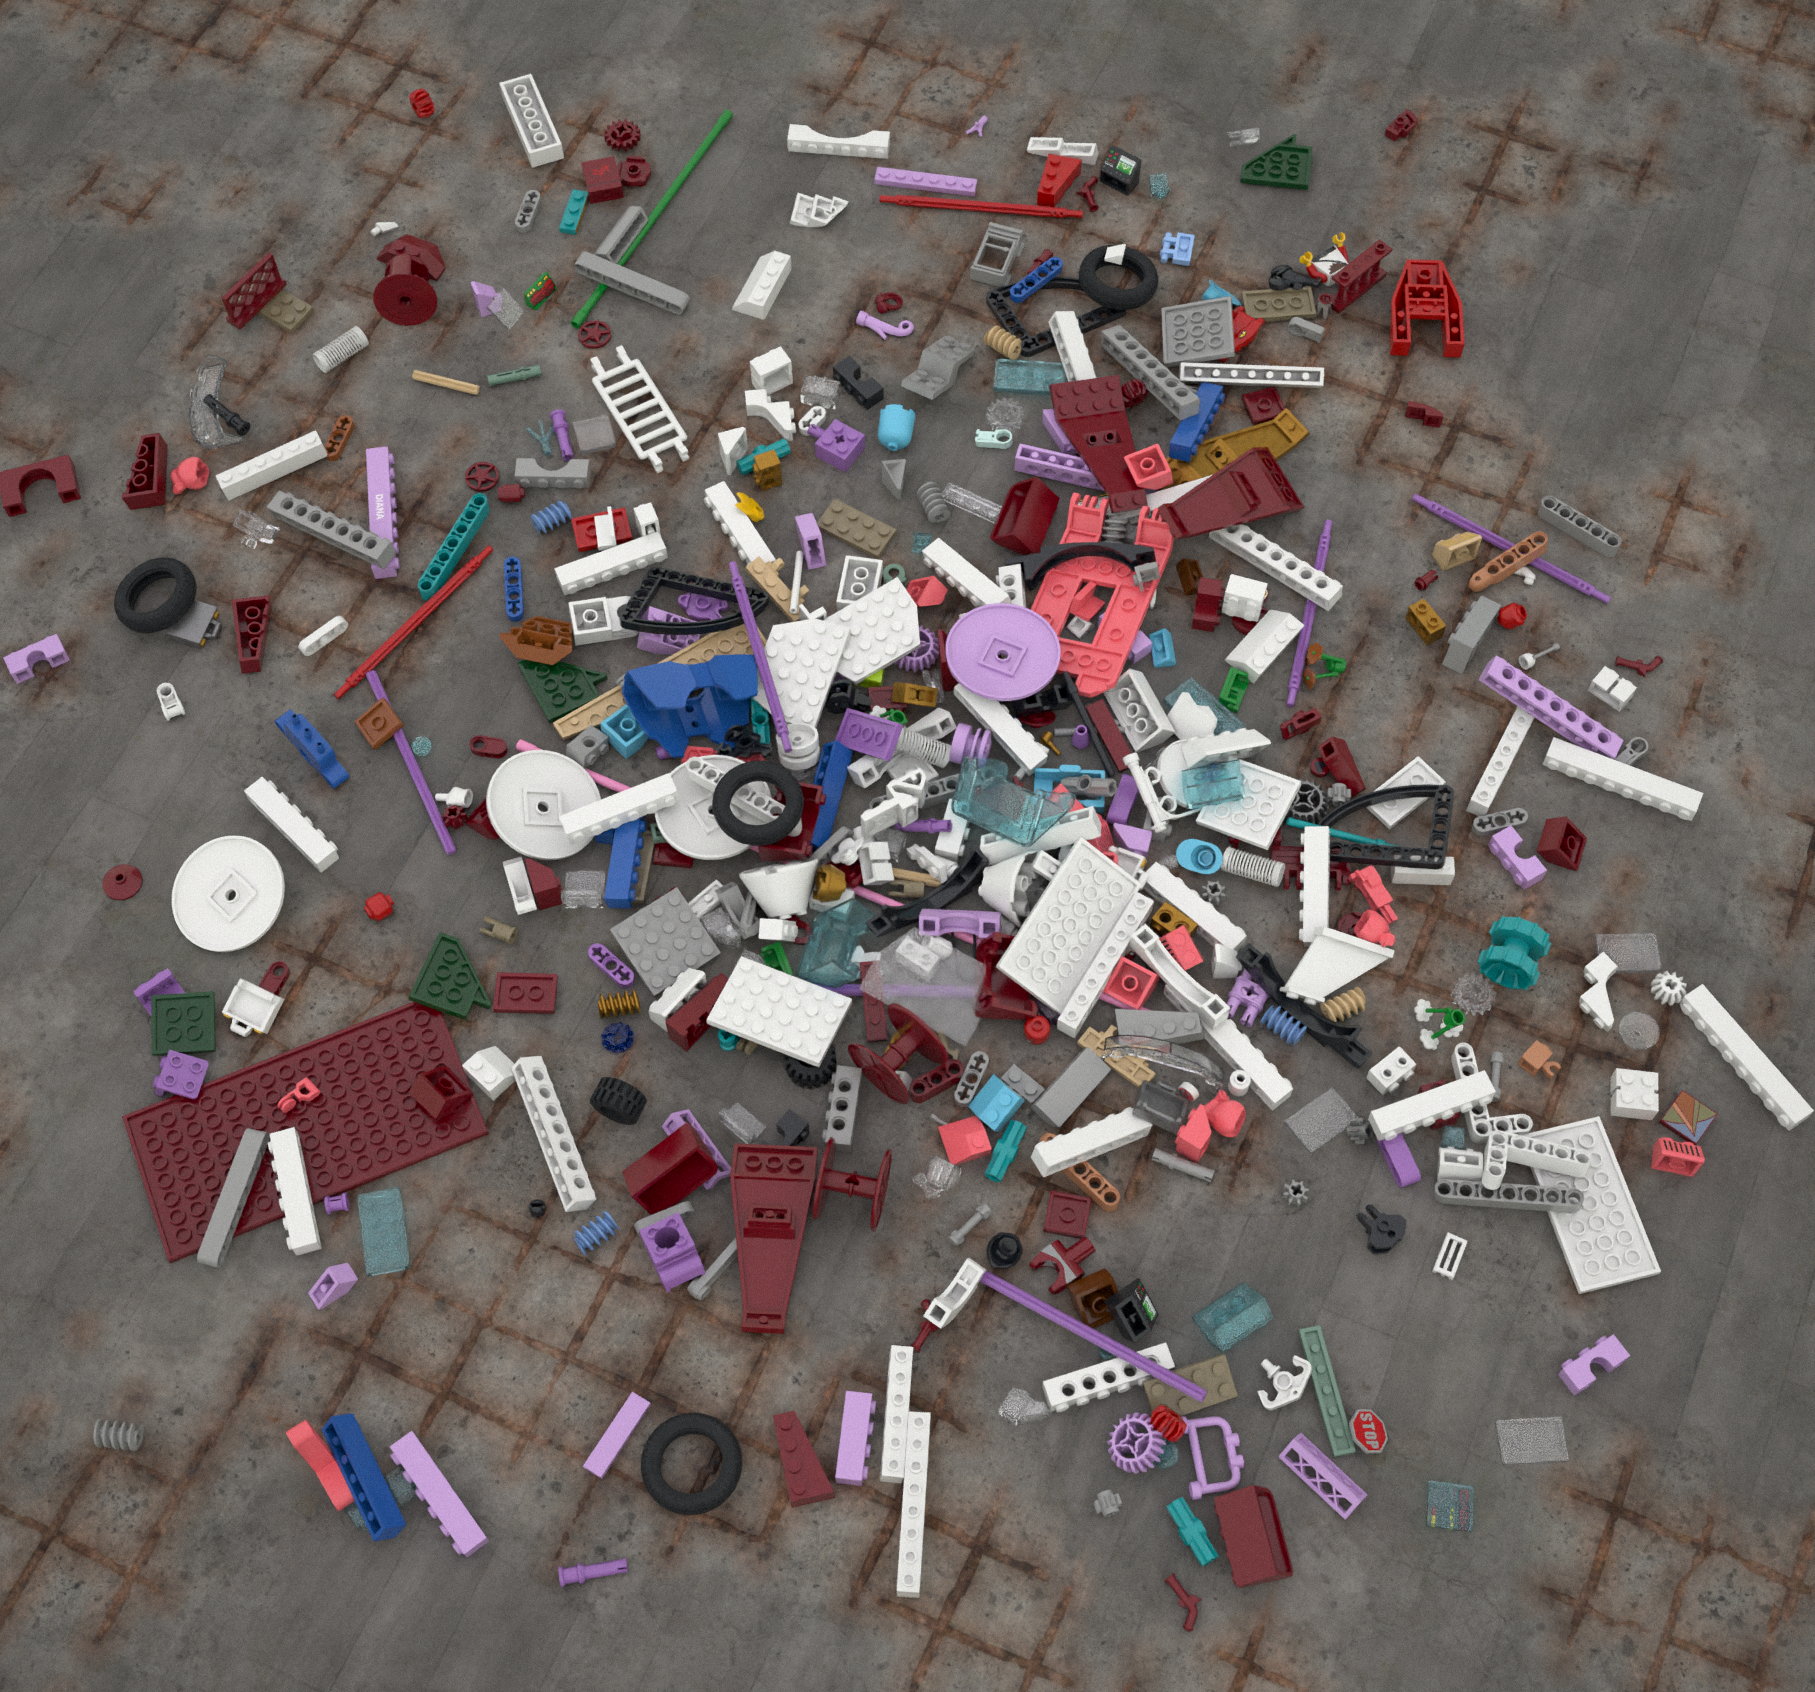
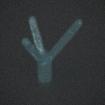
(544, 439)

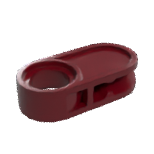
(492, 747)
(275, 983)

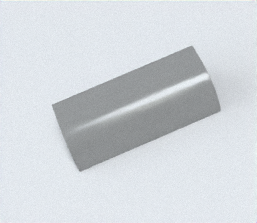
(622, 234)
(1070, 1088)

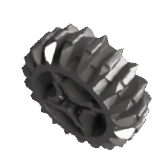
(1305, 810)

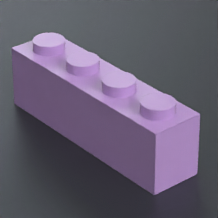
(854, 1438)

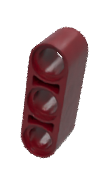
(942, 1073)

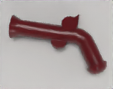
(1086, 192)
(1638, 665)
(926, 1327)
(1185, 1600)

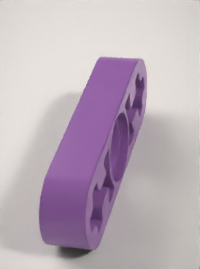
(612, 974)

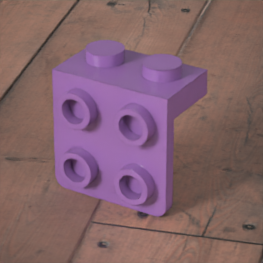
(161, 984)
(180, 1075)

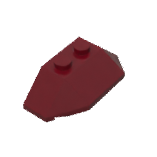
(417, 247)

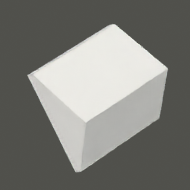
(732, 447)

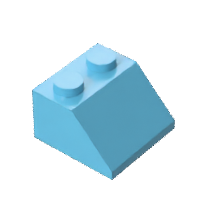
(624, 732)
(996, 1103)

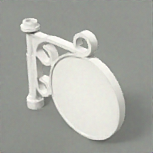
(1170, 777)

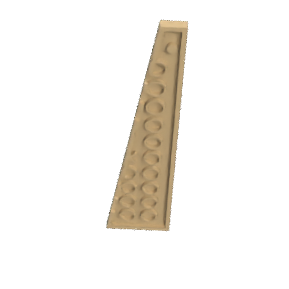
(718, 643)

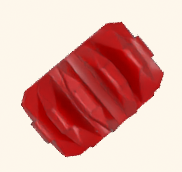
(421, 103)
(1168, 1422)

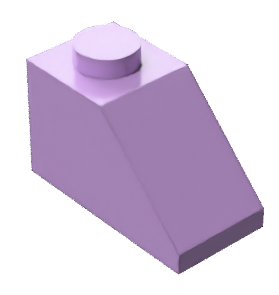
(483, 297)
(1132, 838)
(332, 1285)

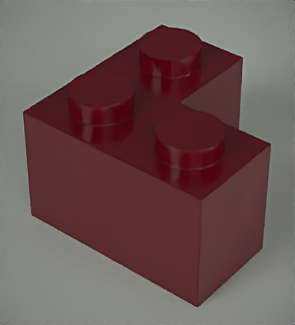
(1208, 601)

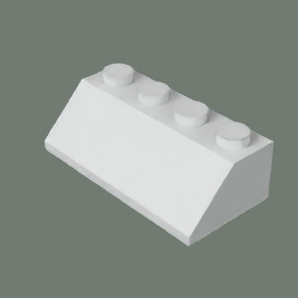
(763, 285)
(1264, 643)
(1139, 708)
(1219, 748)

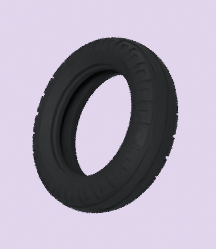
(1113, 297)
(170, 611)
(757, 834)
(694, 1502)

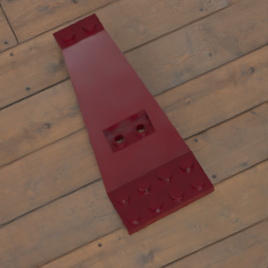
(1094, 410)
(1235, 495)
(770, 1210)

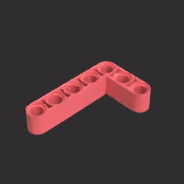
(322, 1461)

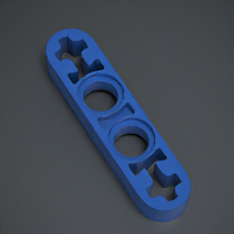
(1033, 277)
(513, 589)

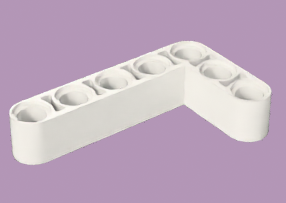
(1483, 1120)
(1531, 1152)

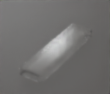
(971, 502)

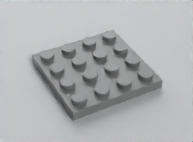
(1198, 331)
(664, 941)

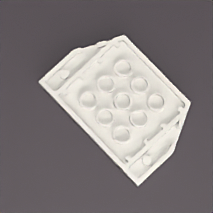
(881, 633)
(803, 667)

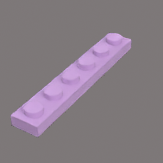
(925, 181)

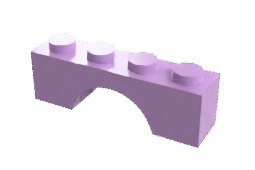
(938, 921)

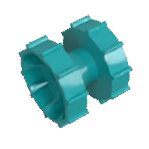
(1515, 948)

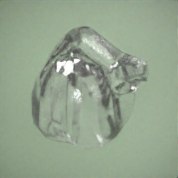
(937, 1177)

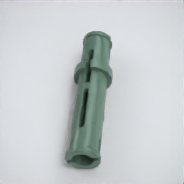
(518, 374)

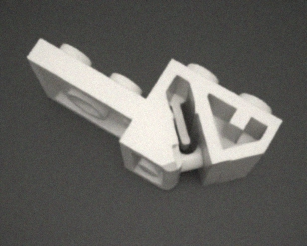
(901, 806)

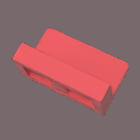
(1085, 604)

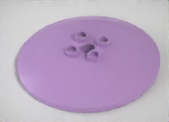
(1007, 630)

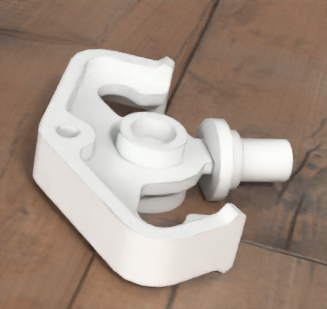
(1288, 1386)

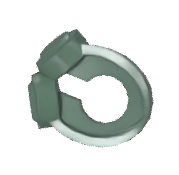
(901, 576)

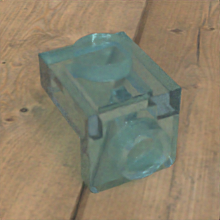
(1158, 185)

